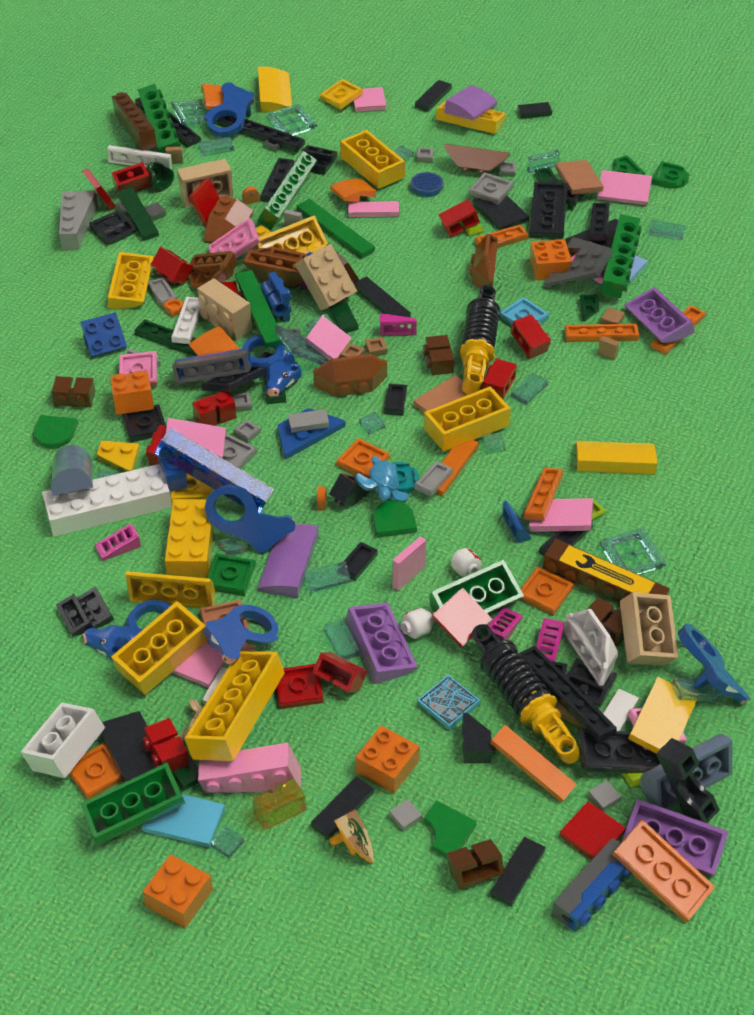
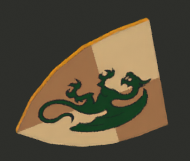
(354, 836)

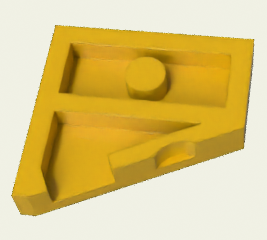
(118, 454)

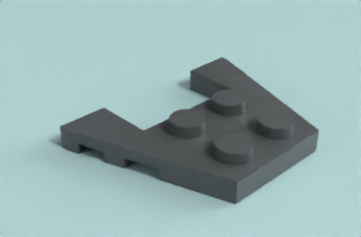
(586, 265)

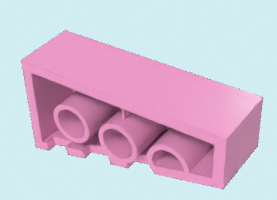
(251, 770)

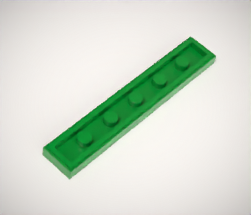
(336, 228)
(259, 308)

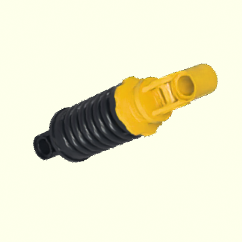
(479, 338)
(524, 691)

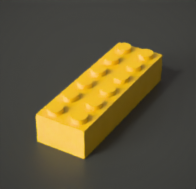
(234, 706)

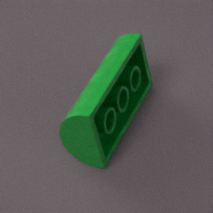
(489, 587)
(132, 803)

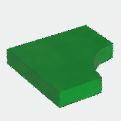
(626, 165)
(450, 828)

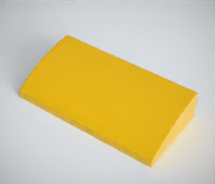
(274, 89)
(487, 122)
(299, 237)
(129, 281)
(616, 457)
(169, 588)

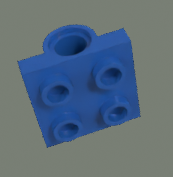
(277, 297)
(103, 335)

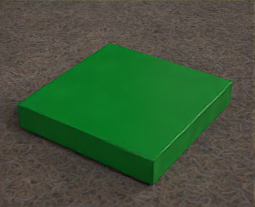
(231, 574)

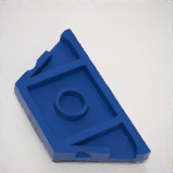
(298, 441)

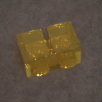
(280, 805)

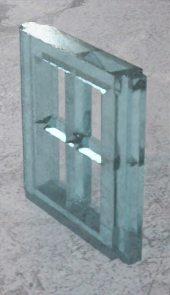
(178, 105)
(302, 115)
(297, 346)
(648, 547)

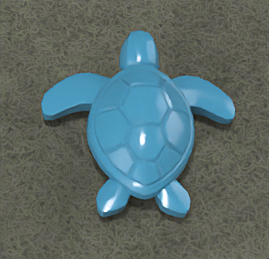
(383, 480)

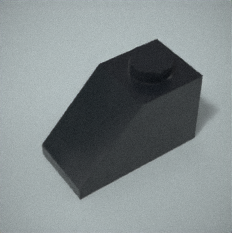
(347, 490)
(476, 741)

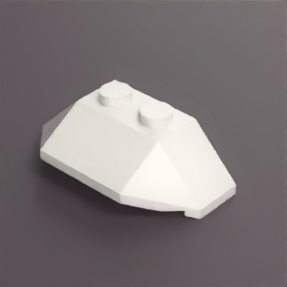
(591, 643)

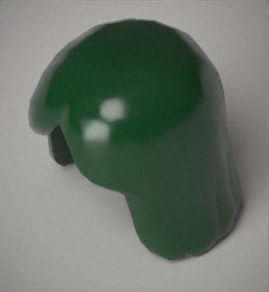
(160, 173)

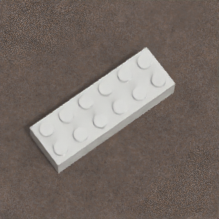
(109, 500)

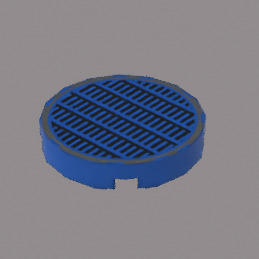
(427, 184)

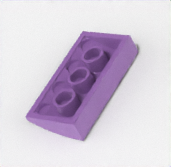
(470, 103)
(660, 316)
(289, 561)
(380, 641)
(692, 839)

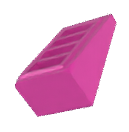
(387, 328)
(126, 534)
(552, 629)
(506, 632)

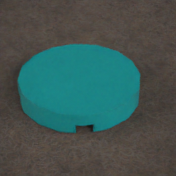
(407, 477)

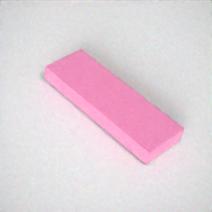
(373, 209)

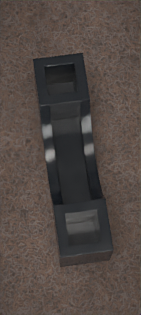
(678, 764)

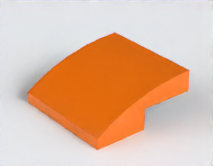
(212, 95)
(352, 189)
(213, 342)

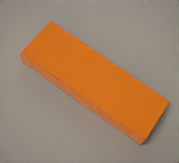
(507, 236)

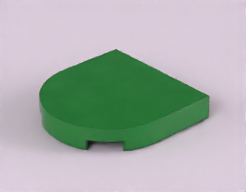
(670, 176)
(54, 430)
(393, 519)

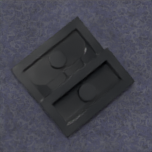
(324, 158)
(112, 227)
(85, 611)
(585, 682)

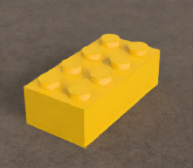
(372, 159)
(467, 418)
(189, 539)
(160, 648)

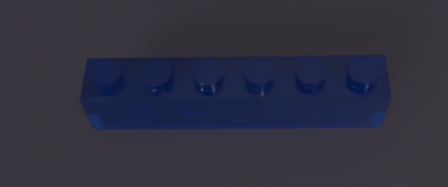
(210, 467)

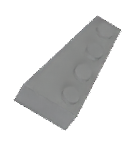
(75, 216)

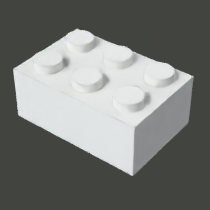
(62, 740)

